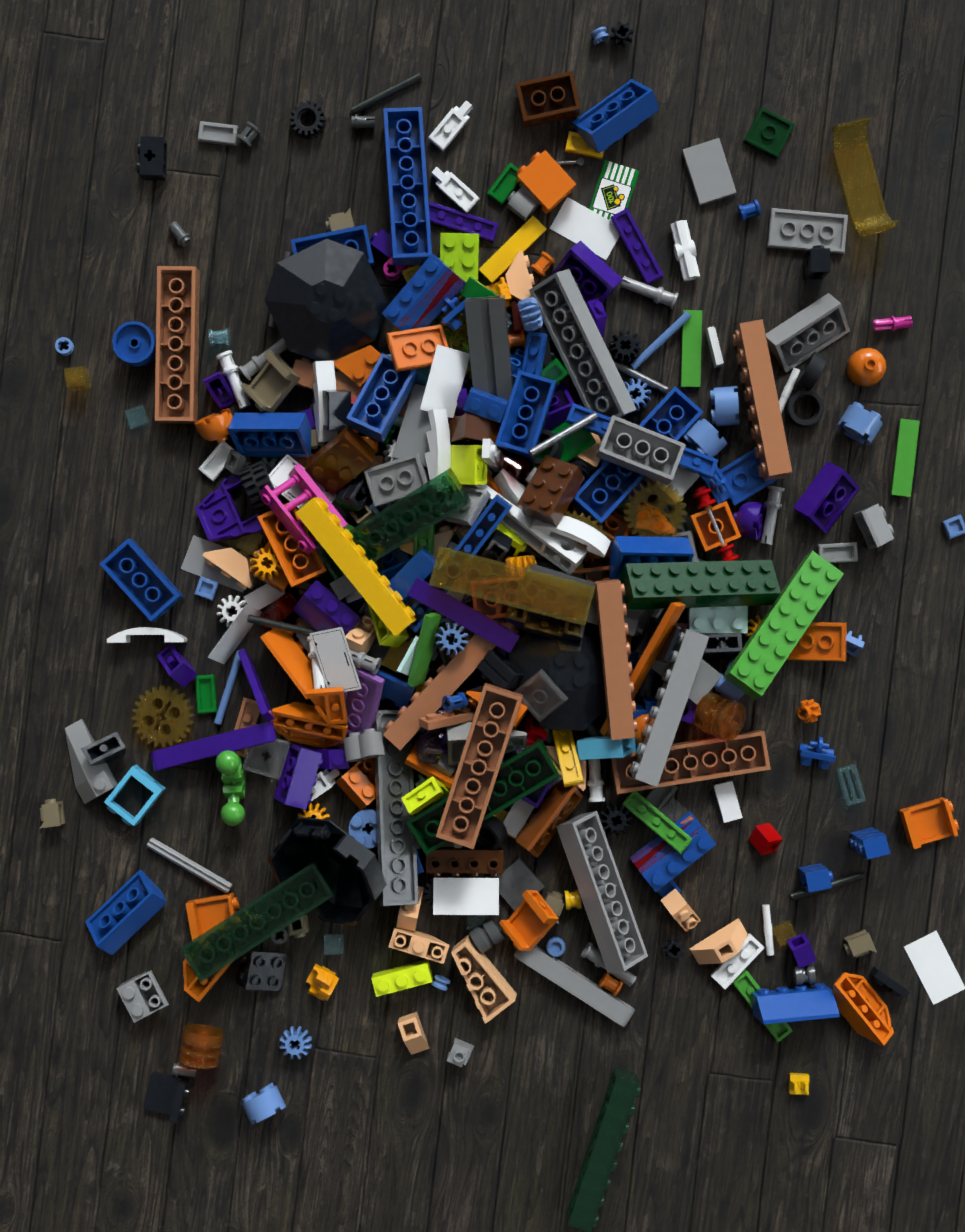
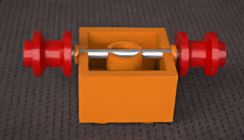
(714, 525)

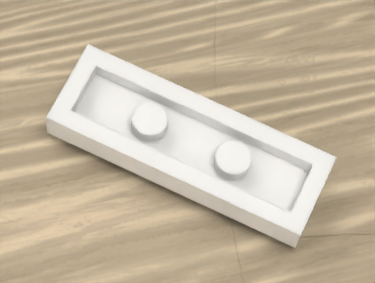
(492, 455)
(731, 969)

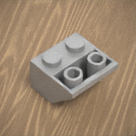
(142, 995)

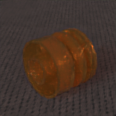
(719, 716)
(201, 1046)

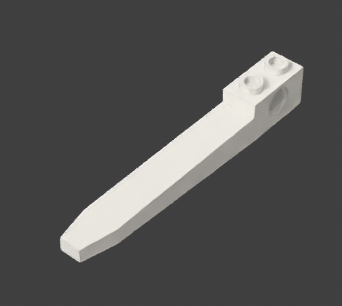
(556, 548)

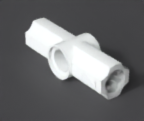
(685, 250)

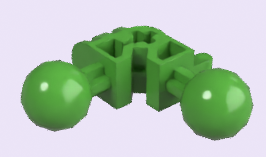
(234, 786)

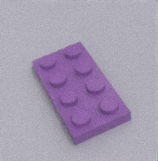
(364, 702)

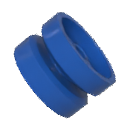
(125, 348)

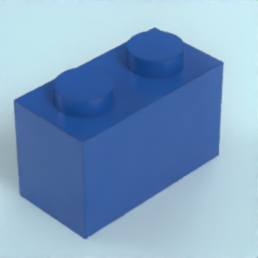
(485, 405)
(815, 877)

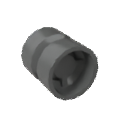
(487, 935)

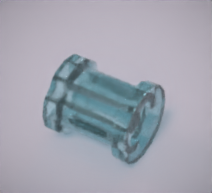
(219, 337)

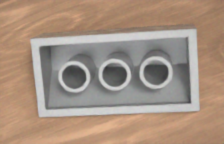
(807, 332)
(640, 450)

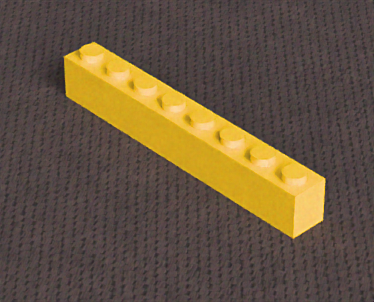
(356, 566)

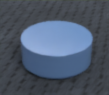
(555, 946)

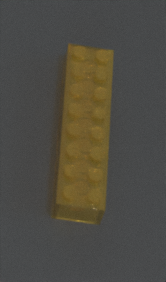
(512, 585)

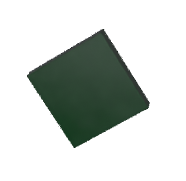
(768, 133)

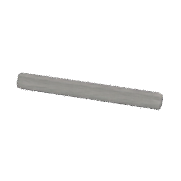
(189, 865)

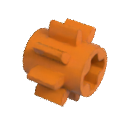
(809, 711)

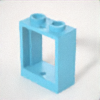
(148, 781)

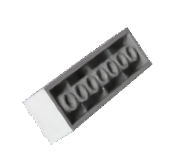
(581, 346)
(668, 708)
(602, 892)

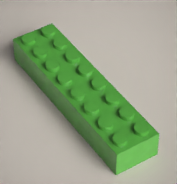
(783, 625)

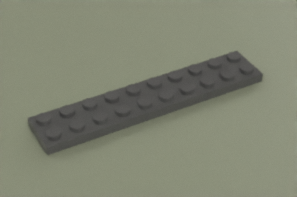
(395, 840)

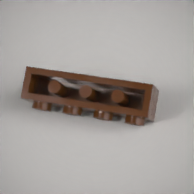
(465, 860)

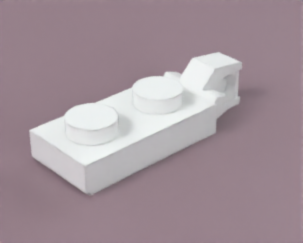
(450, 126)
(455, 189)
(324, 782)

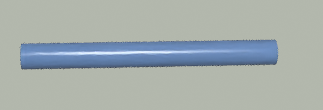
(660, 340)
(228, 689)

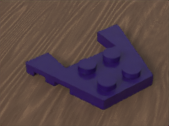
(221, 516)

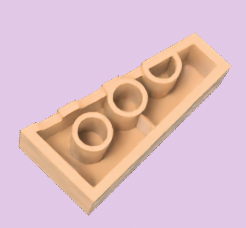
(484, 981)

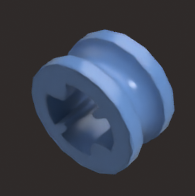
(599, 35)
(64, 340)
(440, 982)

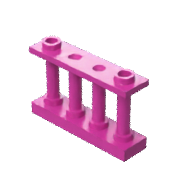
(309, 490)

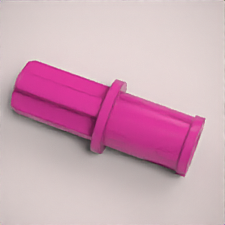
(892, 323)

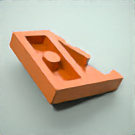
(358, 364)
(329, 703)

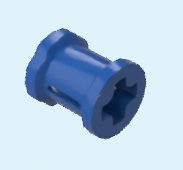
(749, 210)
(454, 702)

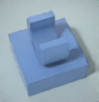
(854, 645)

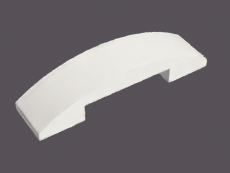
(578, 531)
(124, 636)

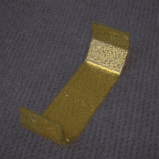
(860, 178)

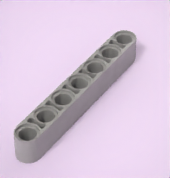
(577, 984)

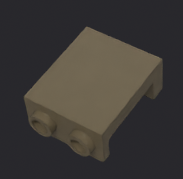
(271, 383)

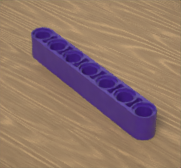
(213, 746)

